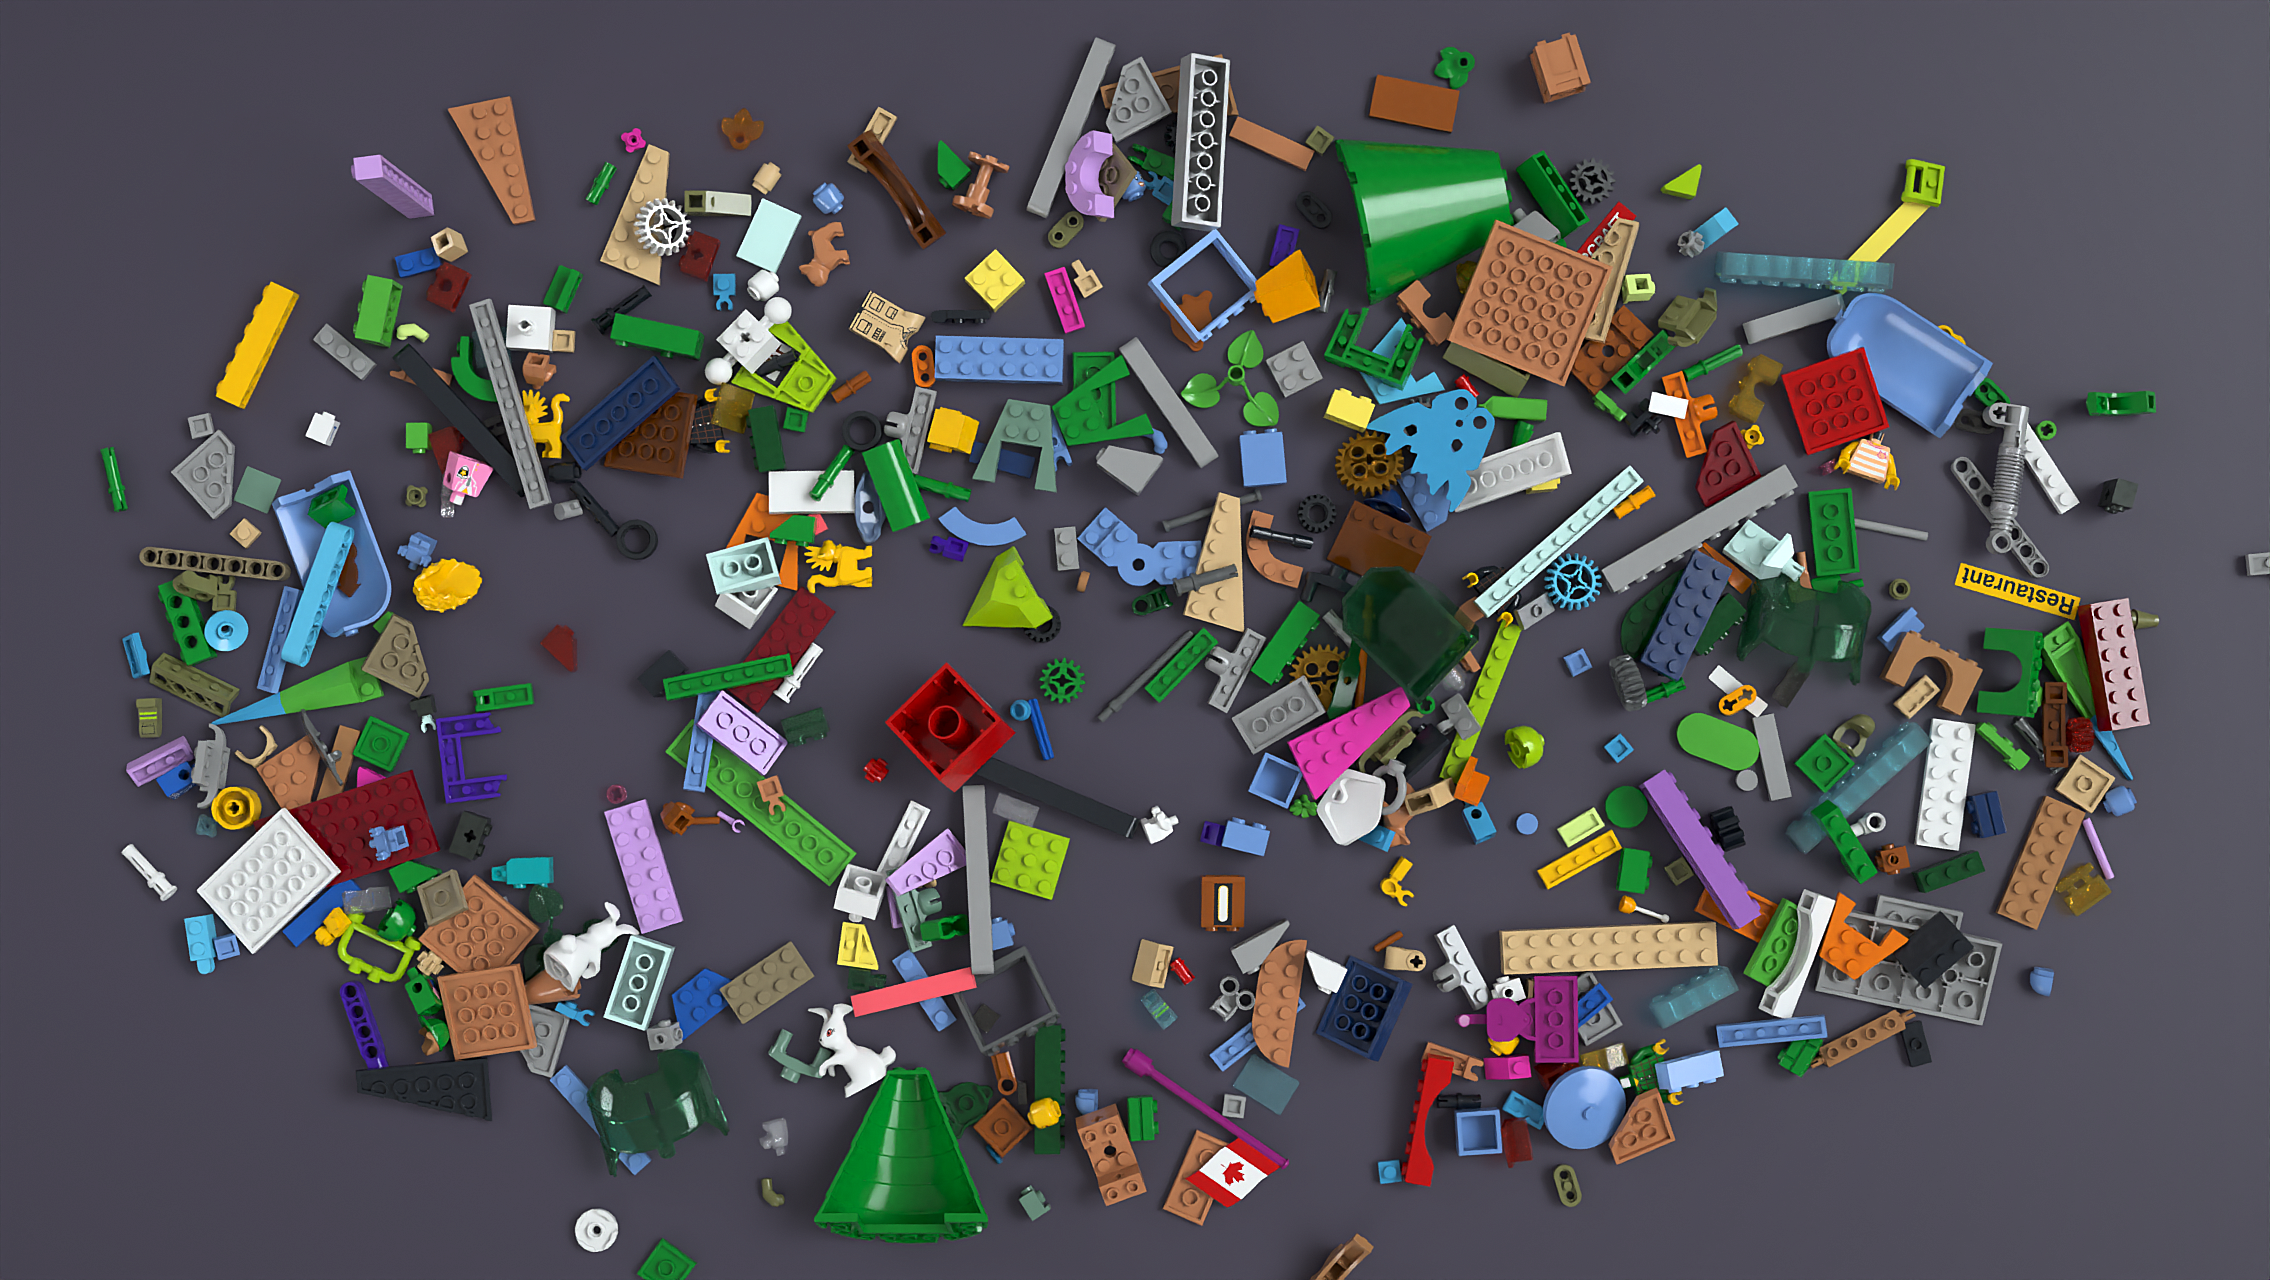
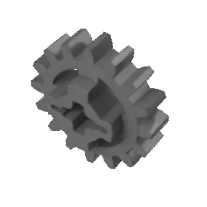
(1600, 183)

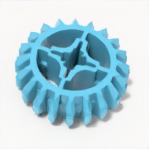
(1590, 589)

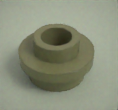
(1905, 586)

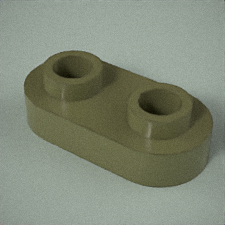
(1066, 229)
(1567, 1184)

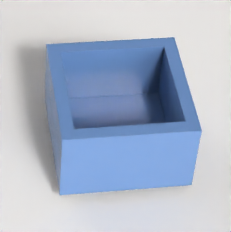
(1275, 780)
(1245, 837)
(1478, 1131)

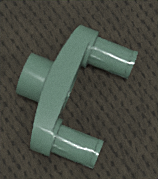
(793, 1067)

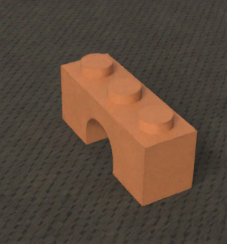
(1412, 301)

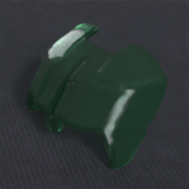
(1784, 614)
(680, 1098)

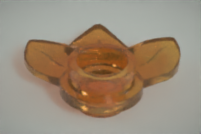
(742, 126)

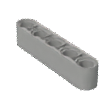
(1793, 319)

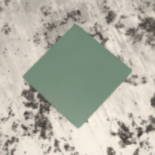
(257, 489)

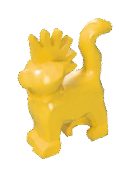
(549, 431)
(847, 569)

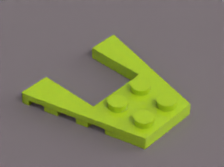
(805, 382)

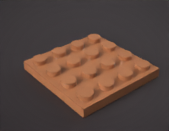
(483, 935)
(487, 1011)

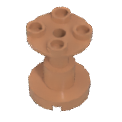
(978, 192)

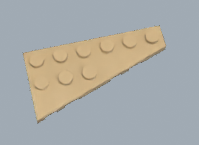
(623, 248)
(1616, 253)
(1220, 601)

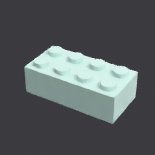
(639, 982)

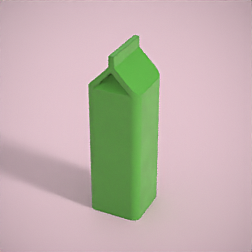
(1516, 408)

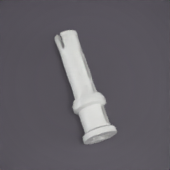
(793, 682)
(155, 879)

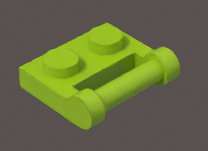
(1930, 183)

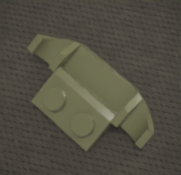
(1689, 318)
(1391, 741)

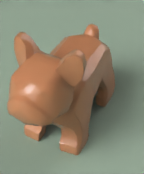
(825, 255)
(1398, 820)

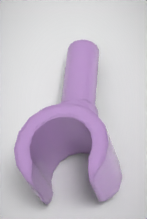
(730, 820)

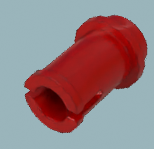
(1463, 383)
(1181, 970)

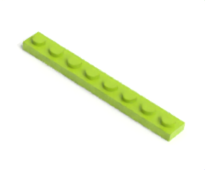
(1482, 698)

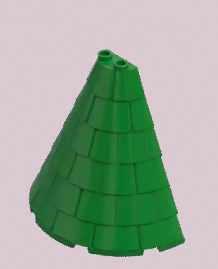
(904, 1171)

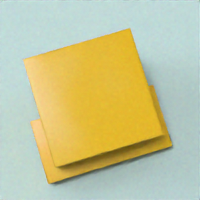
(952, 431)

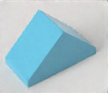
(1716, 227)

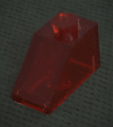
(445, 441)
(562, 646)

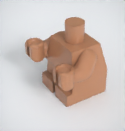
(537, 369)

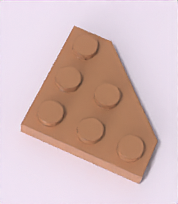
(292, 774)
(1642, 1128)

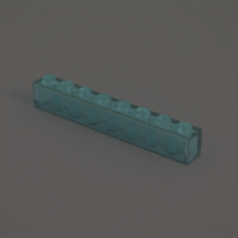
(1863, 782)

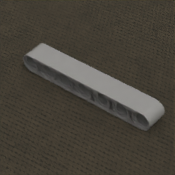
(1168, 402)

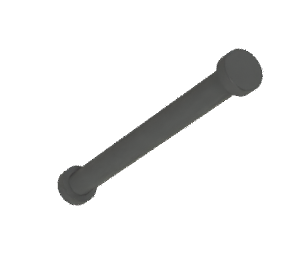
(1207, 512)

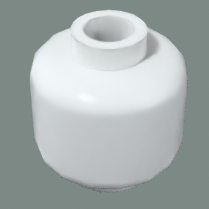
(763, 285)

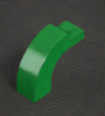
(1643, 362)
(466, 375)
(2121, 403)

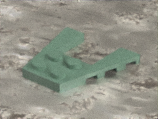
(1024, 425)

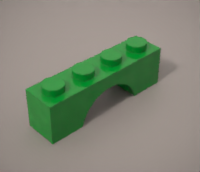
(1840, 833)

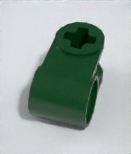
(1153, 601)

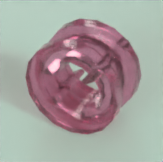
(1828, 467)
(610, 796)

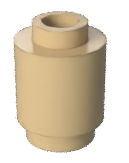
(766, 178)

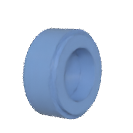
(1526, 823)

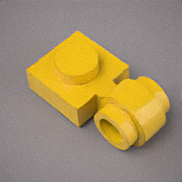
(336, 925)

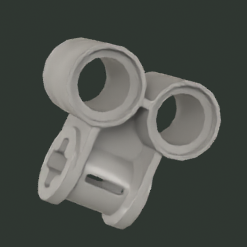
(1230, 999)

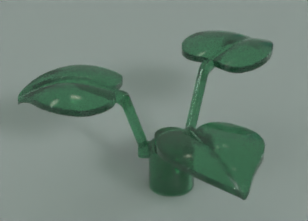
(544, 905)

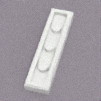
(904, 837)

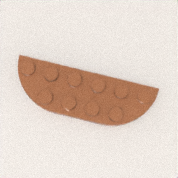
(1278, 1000)

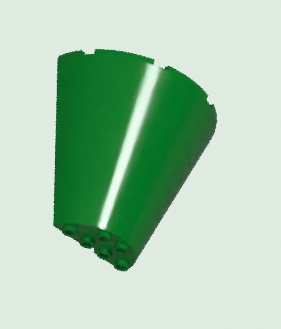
(1421, 207)

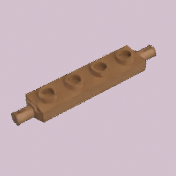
(1862, 1038)

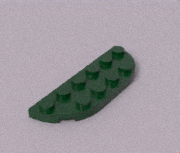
(1644, 615)

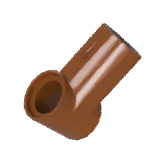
(1004, 1070)

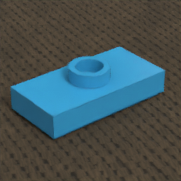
(136, 655)
(1523, 1107)

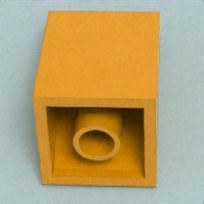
(1287, 289)

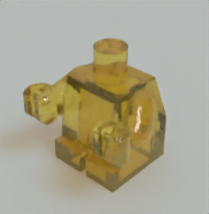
(1464, 275)

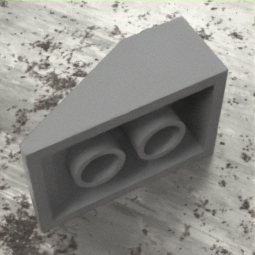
(1256, 948)

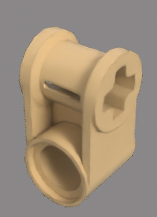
(1399, 959)

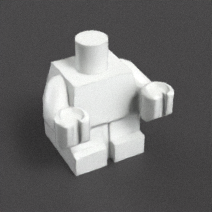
(1158, 826)

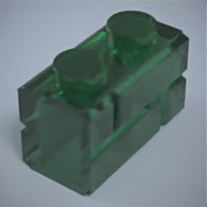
(805, 726)

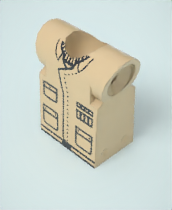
(885, 325)

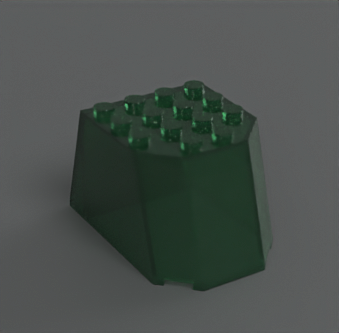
(1407, 627)

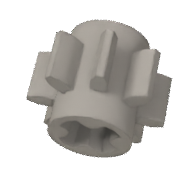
(1691, 243)

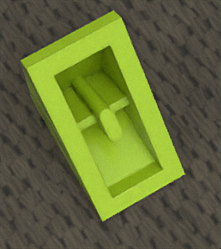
(1684, 185)

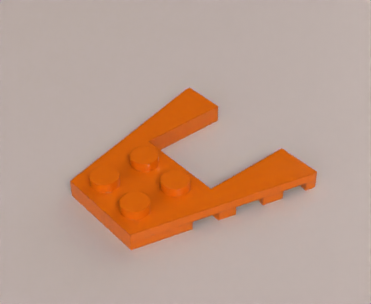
(760, 524)

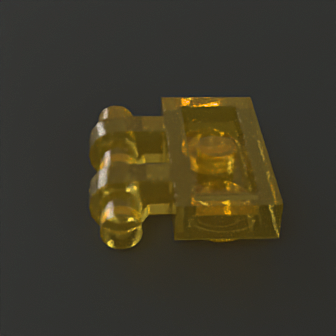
(2087, 894)

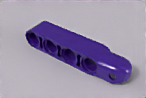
(366, 1019)

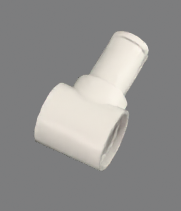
(1864, 827)

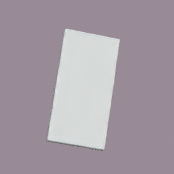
(791, 491)

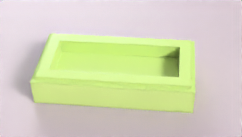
(1580, 827)

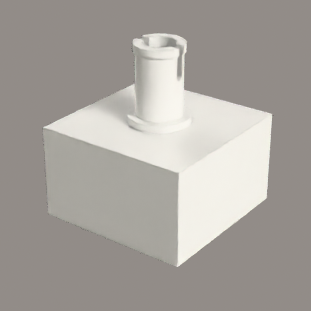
(530, 328)
(860, 892)

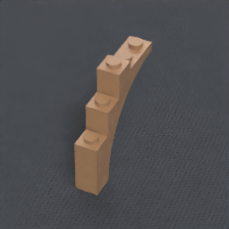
(1344, 1259)

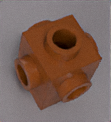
(1898, 857)

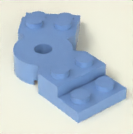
(1118, 547)

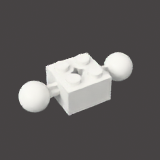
(748, 341)

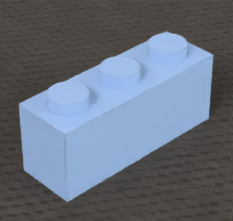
(1689, 1070)

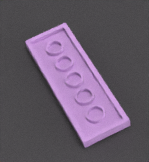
(643, 866)

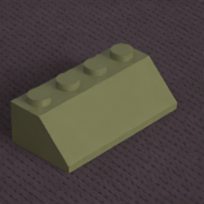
(1492, 371)

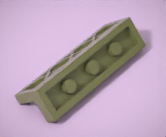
(193, 681)

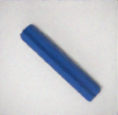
(1040, 730)

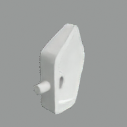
(1352, 806)

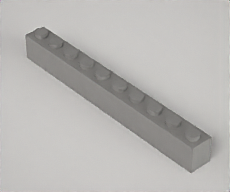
(1698, 528)

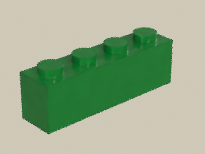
(1552, 194)
(1284, 643)

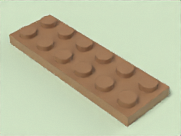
(2040, 862)

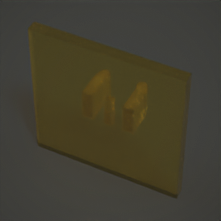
(732, 408)

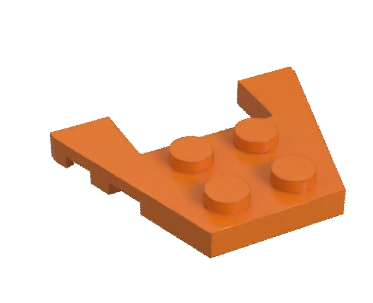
(1849, 948)

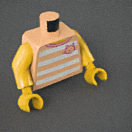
(1869, 460)

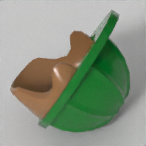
(435, 1034)

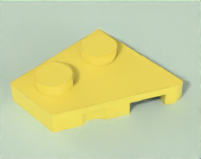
(856, 947)

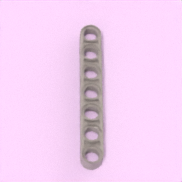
(1985, 489)

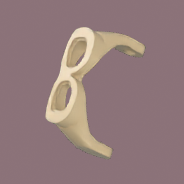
(271, 746)

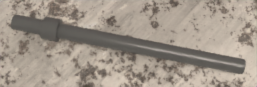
(1115, 704)

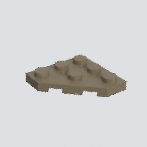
(1115, 176)
(398, 657)

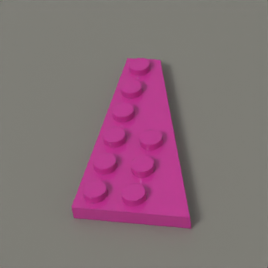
(1335, 745)

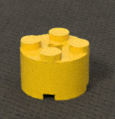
(240, 796)

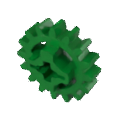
(1063, 671)

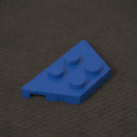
(699, 1000)

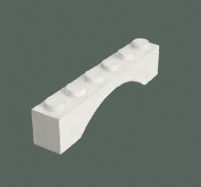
(1784, 992)

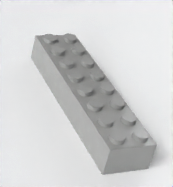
(1200, 142)

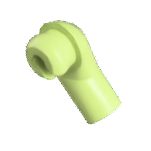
(406, 330)

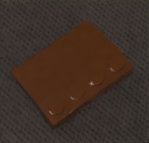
(1376, 541)

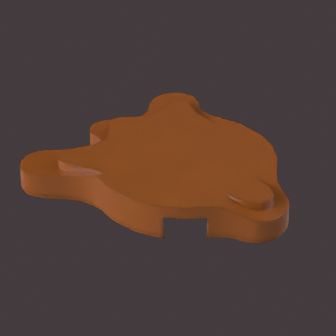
(1197, 312)

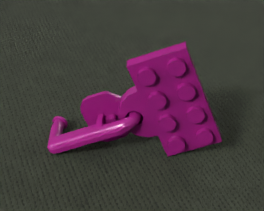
(1550, 1021)

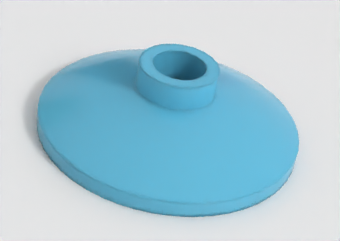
(228, 639)

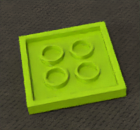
(1030, 860)

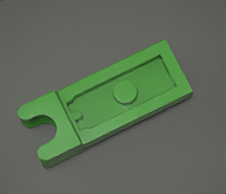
(2013, 757)

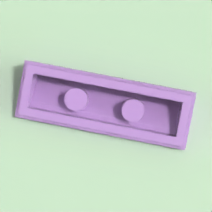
(159, 761)

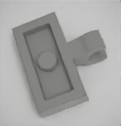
(1459, 718)

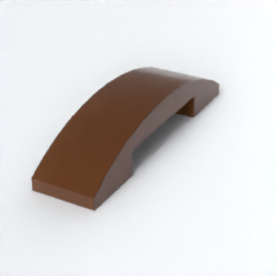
(2053, 725)

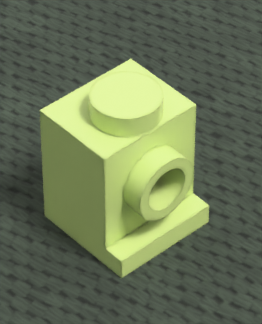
(1637, 288)

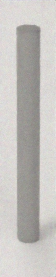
(1891, 529)

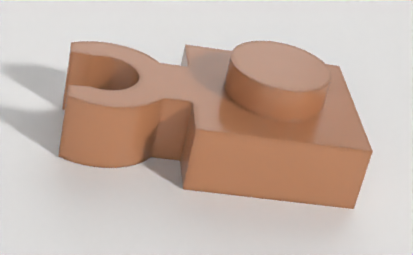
(771, 791)

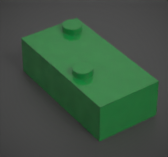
(657, 337)

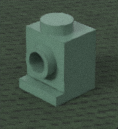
(1033, 1202)

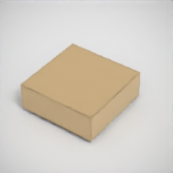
(563, 341)

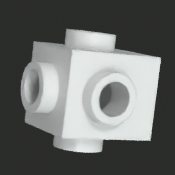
(1513, 984)

